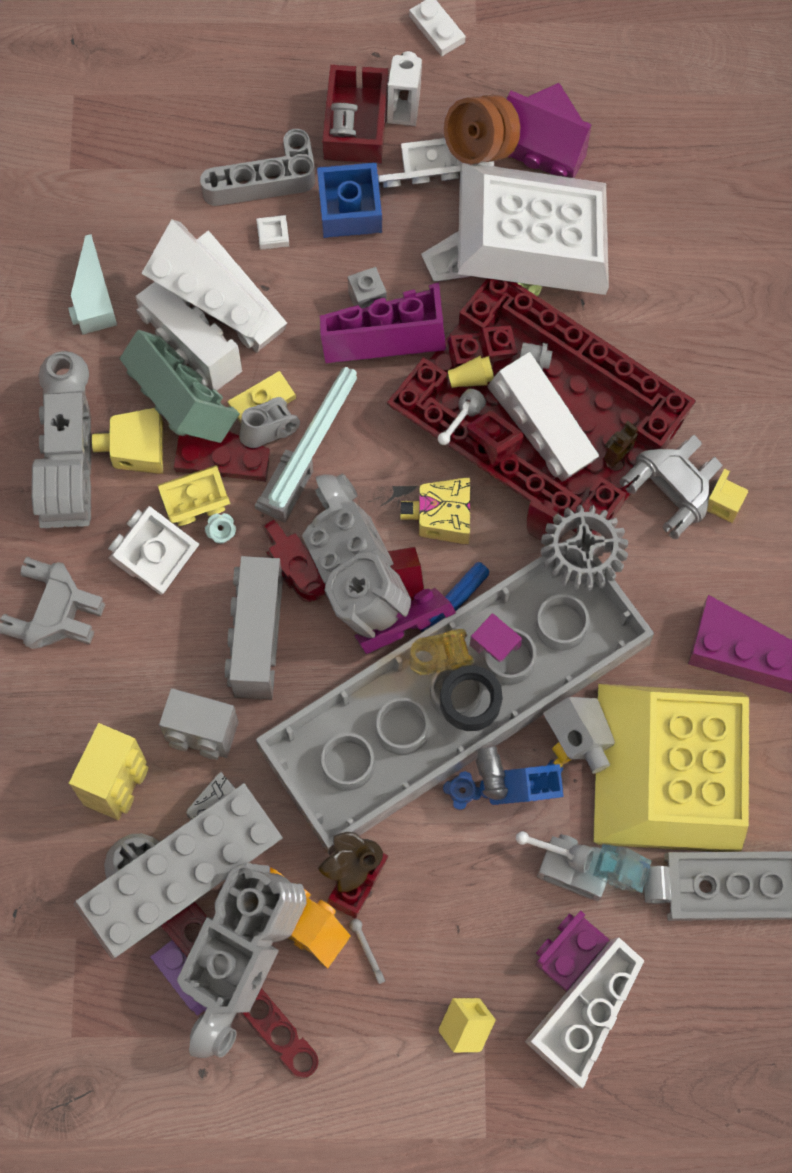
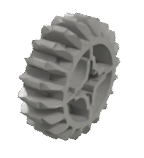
(610, 541)

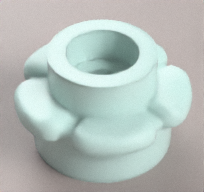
(224, 535)

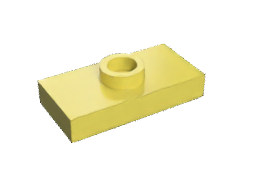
(262, 392)

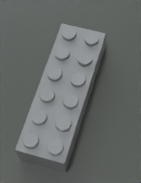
(177, 871)

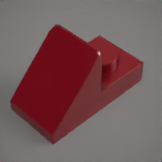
(496, 436)

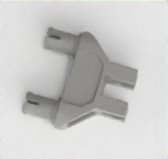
(678, 480)
(56, 608)

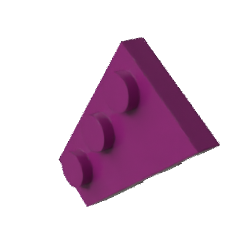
(423, 607)

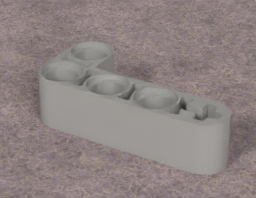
(215, 179)

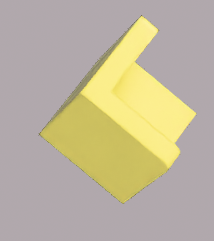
(726, 498)
(466, 1025)

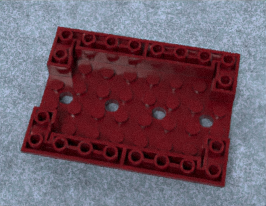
(590, 376)

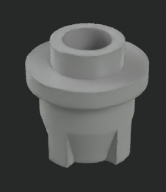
(540, 354)

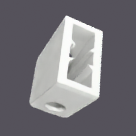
(404, 75)

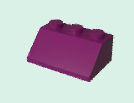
(549, 137)

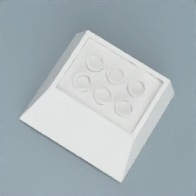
(533, 228)

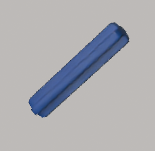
(463, 589)

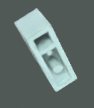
(89, 293)

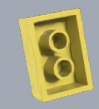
(109, 772)

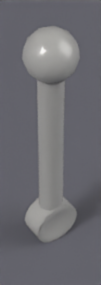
(356, 926)

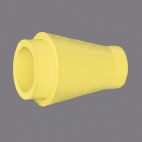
(472, 373)

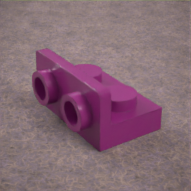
(571, 951)

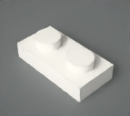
(437, 26)

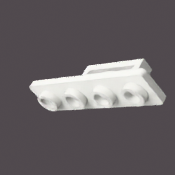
(423, 161)

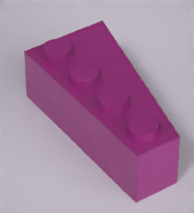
(385, 328)
(741, 647)

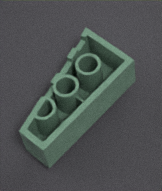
(176, 389)

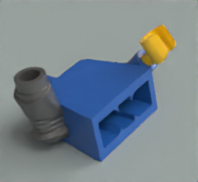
(520, 784)

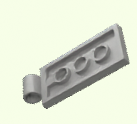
(741, 885)

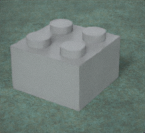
(198, 724)

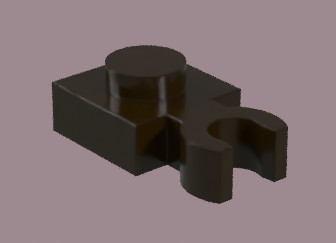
(620, 444)

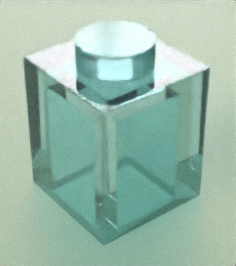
(622, 868)

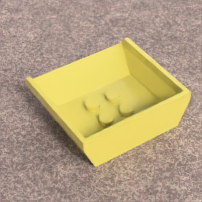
(674, 769)

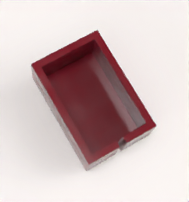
(368, 119)

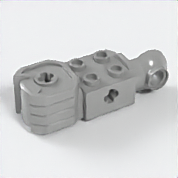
(63, 476)
(354, 560)
(236, 951)

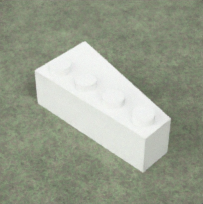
(197, 276)
(581, 1020)

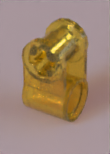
(447, 649)

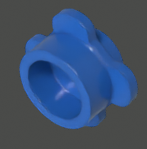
(464, 781)

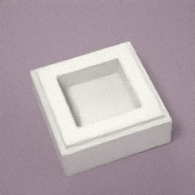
(272, 232)

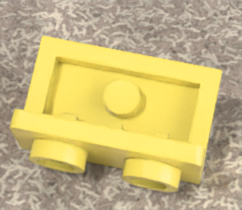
(194, 495)

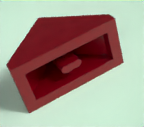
(409, 569)

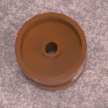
(481, 129)

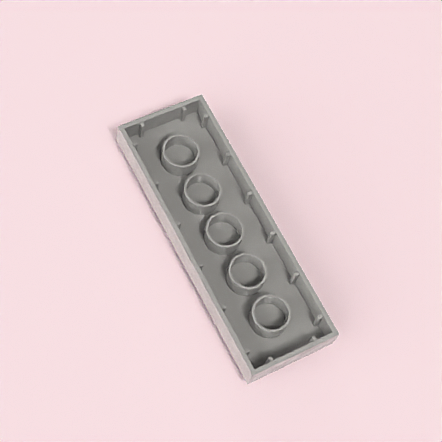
(383, 730)

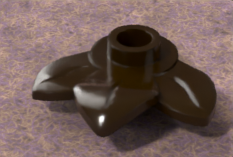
(348, 861)

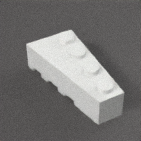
(273, 323)
(190, 335)
(543, 417)

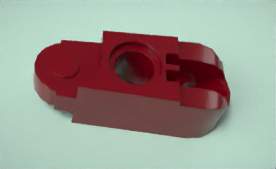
(296, 563)

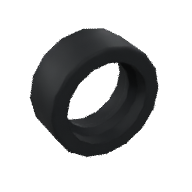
(478, 674)

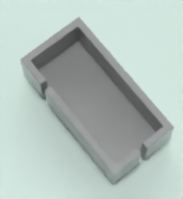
(256, 627)

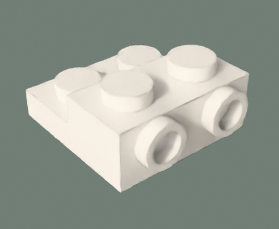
(152, 549)

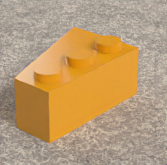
(319, 930)

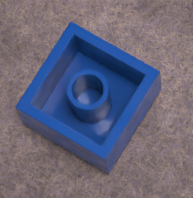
(349, 200)

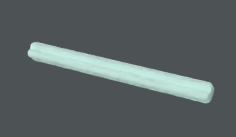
(312, 438)

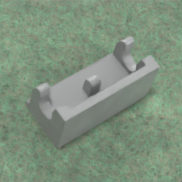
(263, 502)

